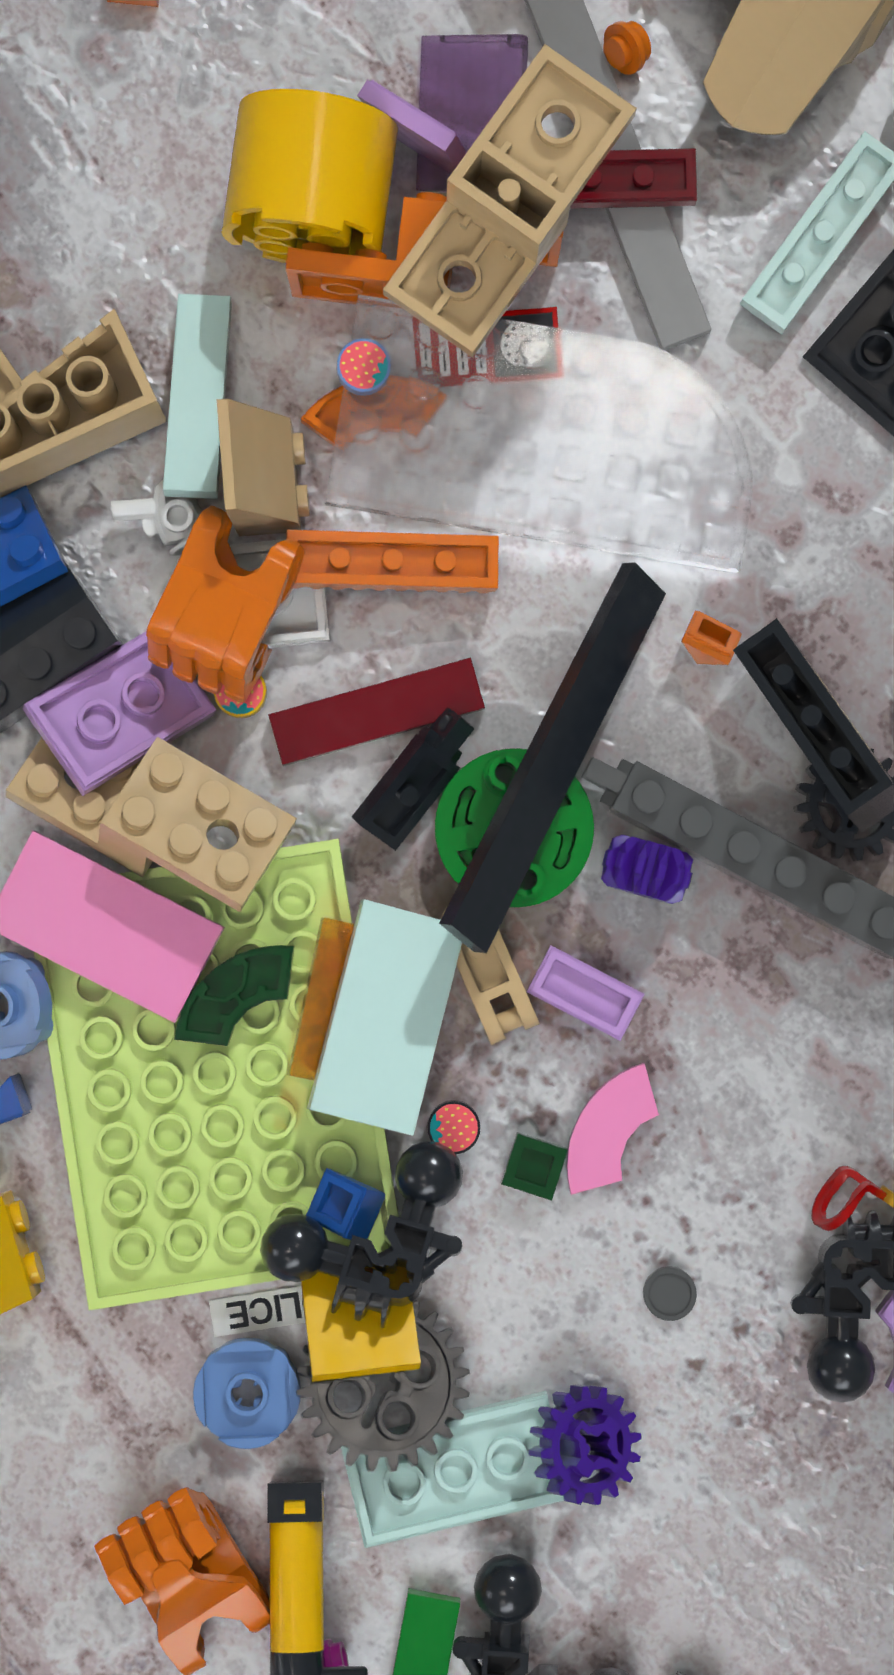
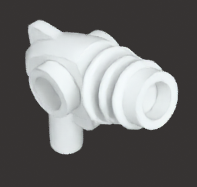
(161, 515)

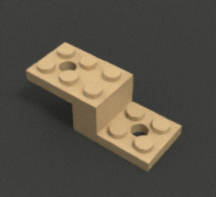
(509, 200)
(162, 816)

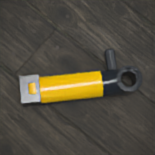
(296, 1580)

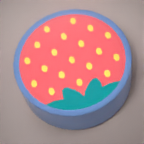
(363, 367)

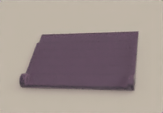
(464, 86)

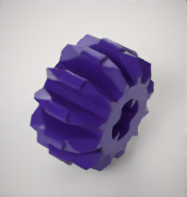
(647, 869)

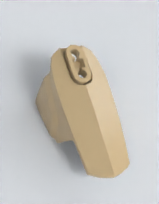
(783, 54)

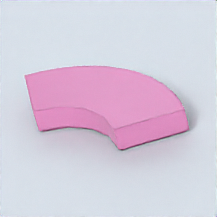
(605, 1127)

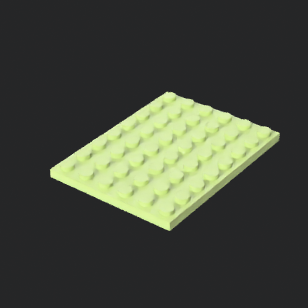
(194, 1144)

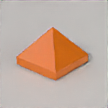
(710, 640)

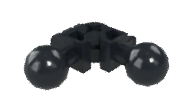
(298, 1246)
(841, 1364)
(507, 1594)

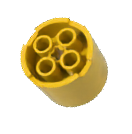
(309, 173)

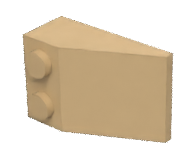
(260, 469)

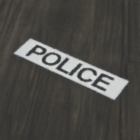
(257, 1311)

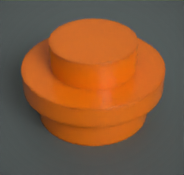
(626, 46)

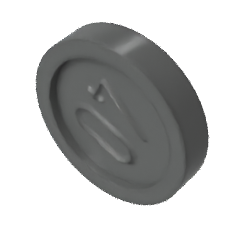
(669, 1293)

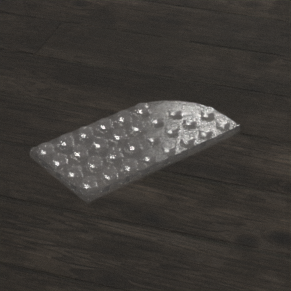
(545, 441)

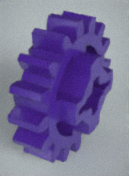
(567, 1452)

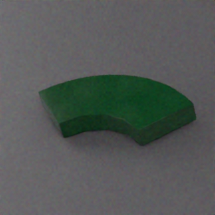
(233, 990)

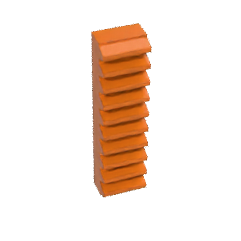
(397, 561)

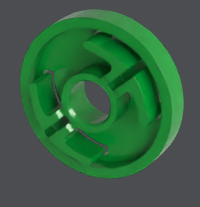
(490, 778)

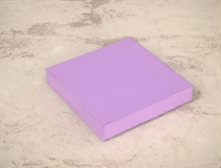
(415, 127)

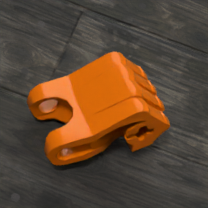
(219, 612)
(184, 1573)

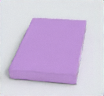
(114, 713)

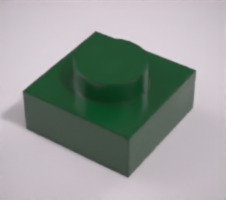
(534, 1166)

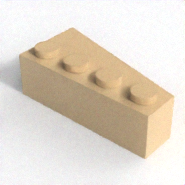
(75, 407)

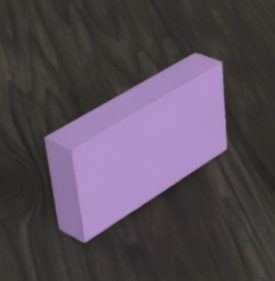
(585, 993)

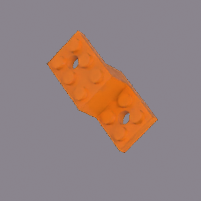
(336, 277)

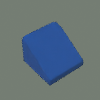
(13, 1099)
(345, 1205)

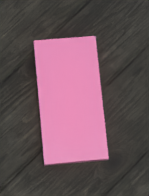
(105, 926)

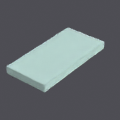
(385, 1018)
(470, 1479)

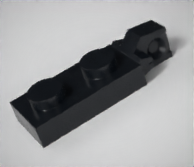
(414, 780)

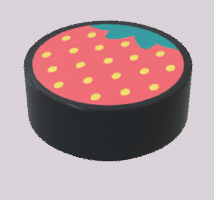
(454, 1125)

